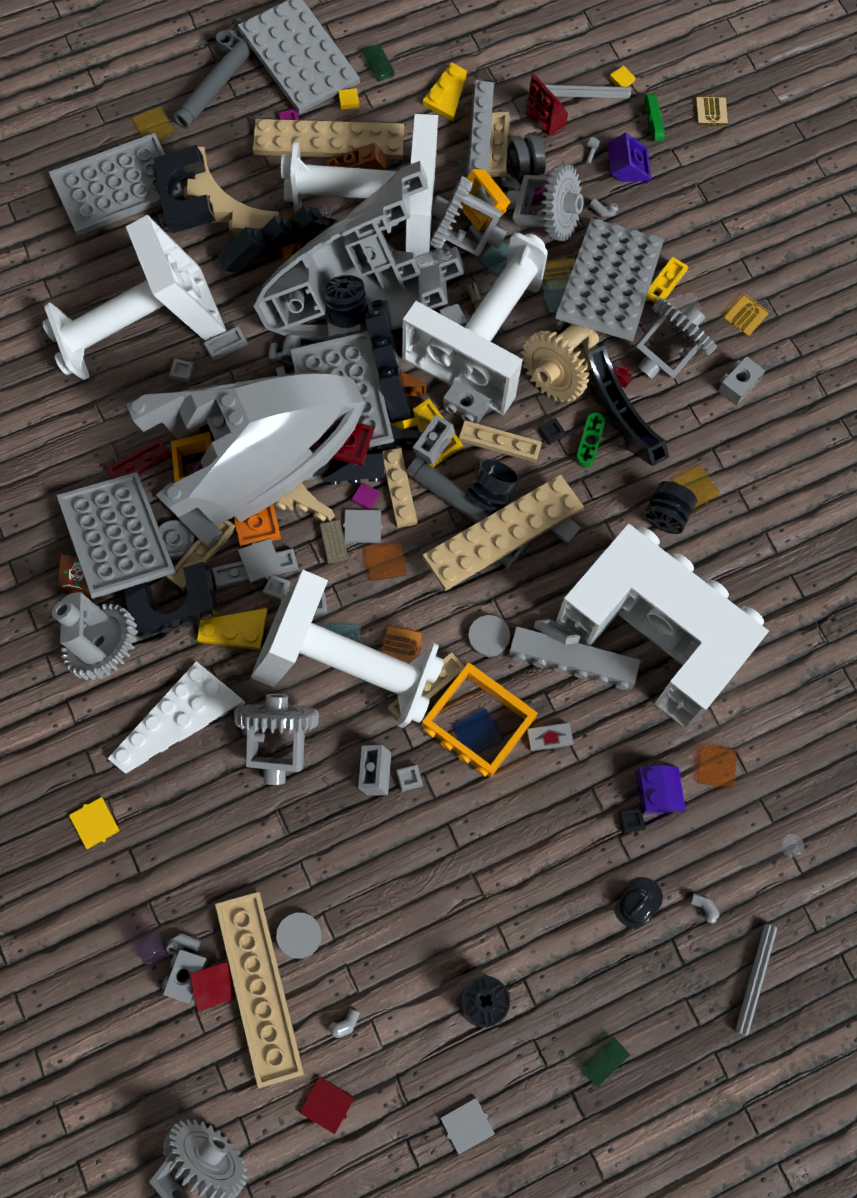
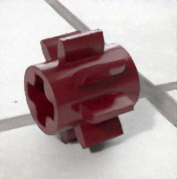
(623, 375)

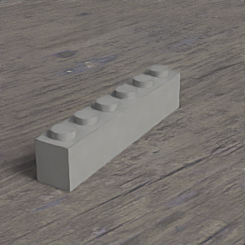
(480, 126)
(574, 658)

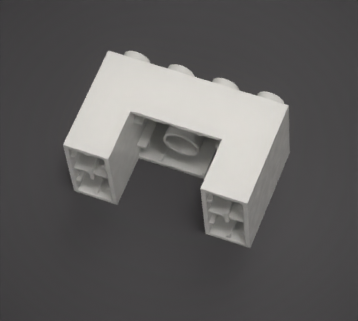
(671, 609)

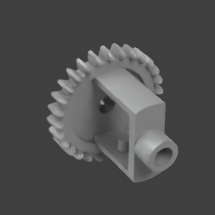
(562, 202)
(447, 209)
(688, 324)
(93, 636)
(273, 715)
(202, 1160)

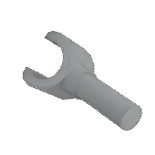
(593, 144)

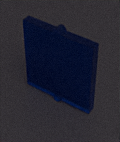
(478, 732)

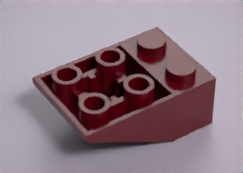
(545, 107)

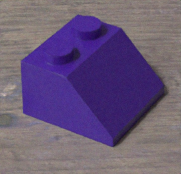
(628, 159)
(660, 789)

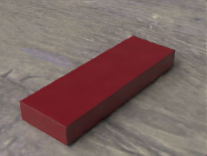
(140, 460)

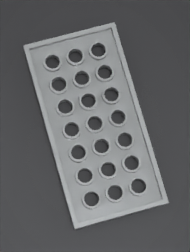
(600, 279)

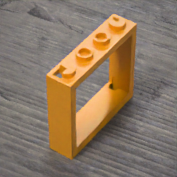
(499, 693)

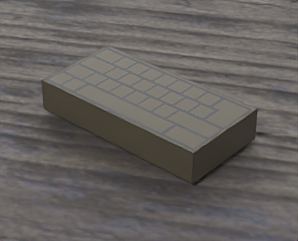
(333, 541)

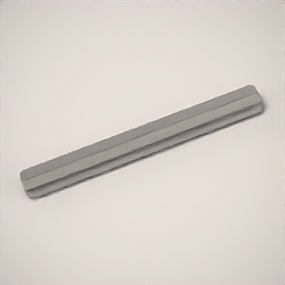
(590, 91)
(756, 979)

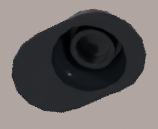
(639, 903)

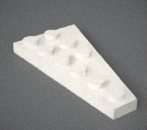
(180, 713)

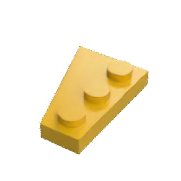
(446, 92)
(425, 413)
(235, 630)

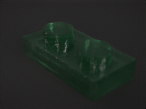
(378, 63)
(605, 1062)

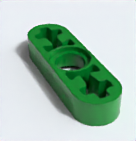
(654, 117)
(591, 447)

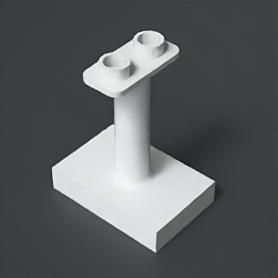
(362, 183)
(171, 281)
(467, 352)
(295, 634)

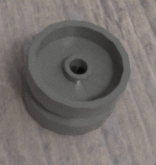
(526, 155)

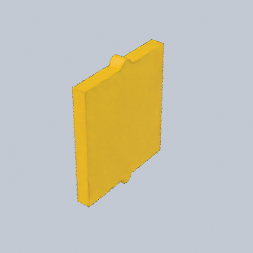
(94, 823)

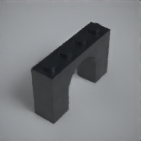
(169, 171)
(199, 604)

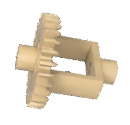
(559, 362)

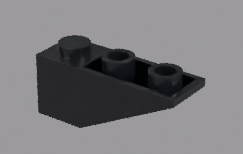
(372, 470)

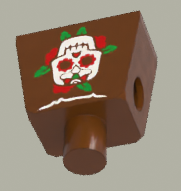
(71, 576)

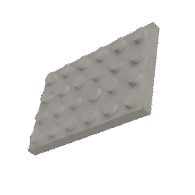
(298, 54)
(110, 184)
(351, 358)
(115, 535)

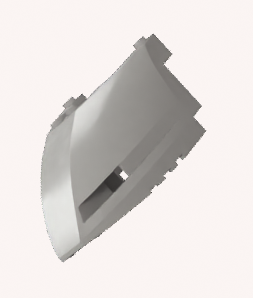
(357, 249)
(259, 438)

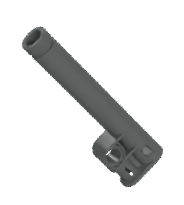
(234, 52)
(458, 500)

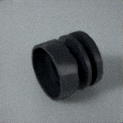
(345, 301)
(492, 485)
(670, 507)
(471, 1004)

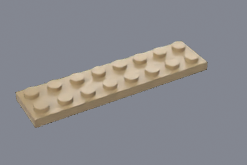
(326, 137)
(502, 532)
(259, 990)

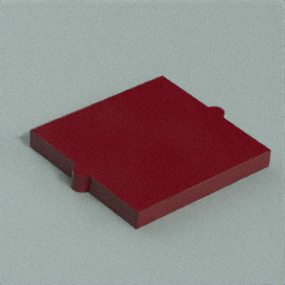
(211, 986)
(326, 1105)

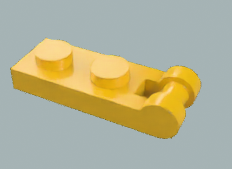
(667, 280)

